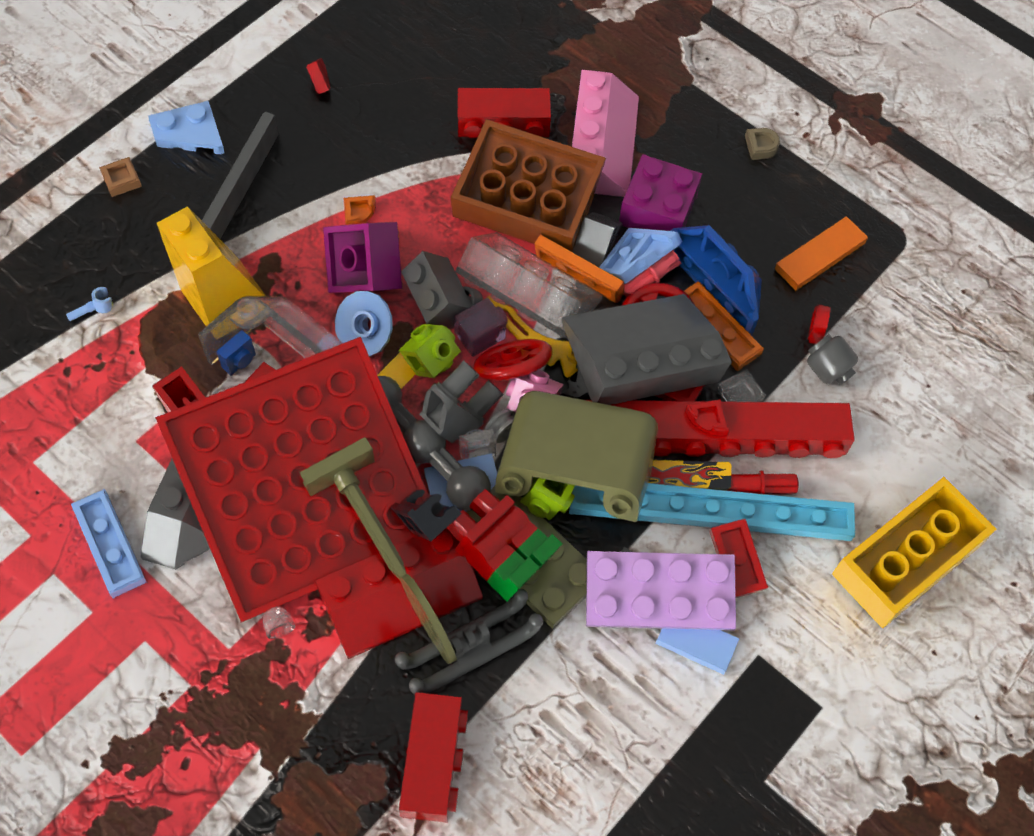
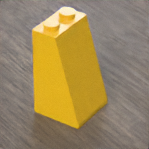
(204, 265)

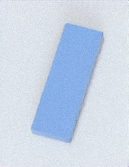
(108, 543)

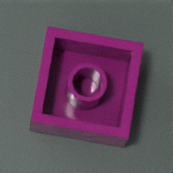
(659, 195)

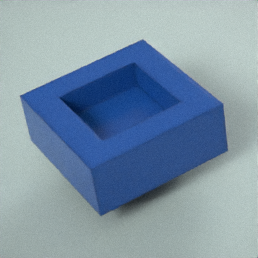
(236, 353)

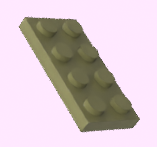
(560, 581)

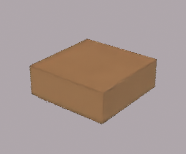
(120, 176)

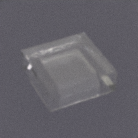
(741, 388)

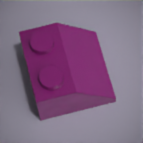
(362, 257)

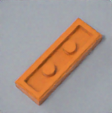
(821, 253)
(580, 269)
(737, 340)

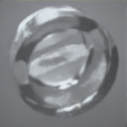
(277, 623)

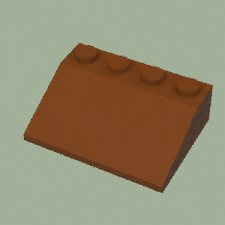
(526, 185)

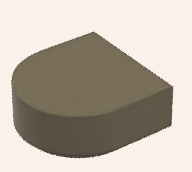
(762, 143)

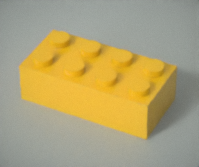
(913, 552)

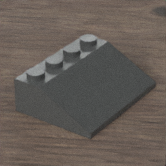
(645, 349)

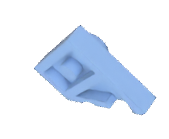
(638, 251)

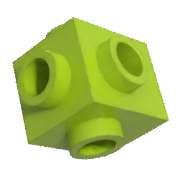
(430, 350)
(548, 497)

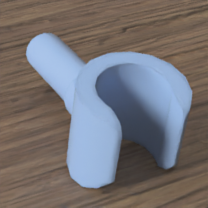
(97, 304)

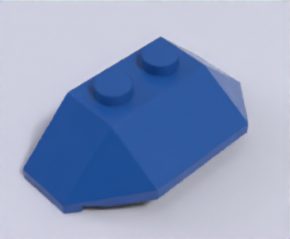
(721, 271)

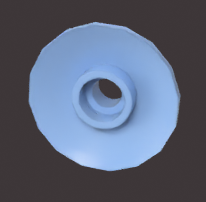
(353, 319)

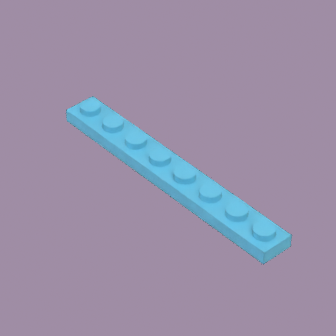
(719, 507)

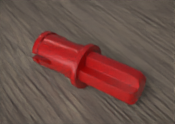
(764, 483)

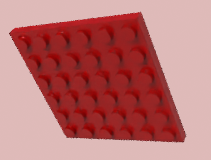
(244, 465)

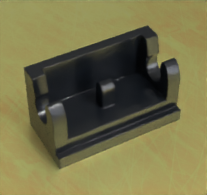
(427, 518)

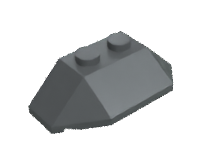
(171, 525)

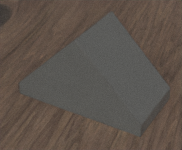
(596, 237)

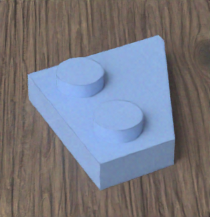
(187, 128)

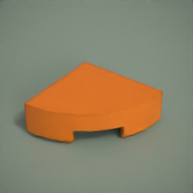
(359, 209)

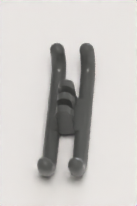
(472, 645)

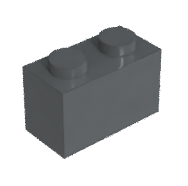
(436, 289)

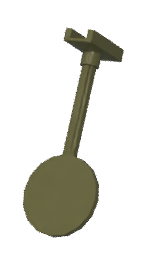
(341, 470)

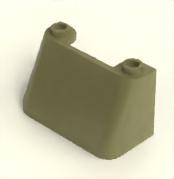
(580, 446)

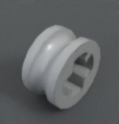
(501, 425)

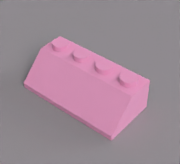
(607, 127)

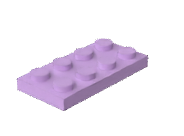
(660, 590)

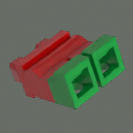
(502, 544)

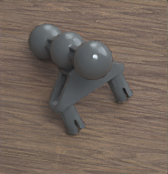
(445, 420)

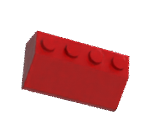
(371, 604)

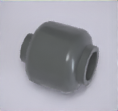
(832, 360)

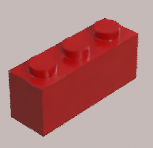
(515, 107)
(433, 758)

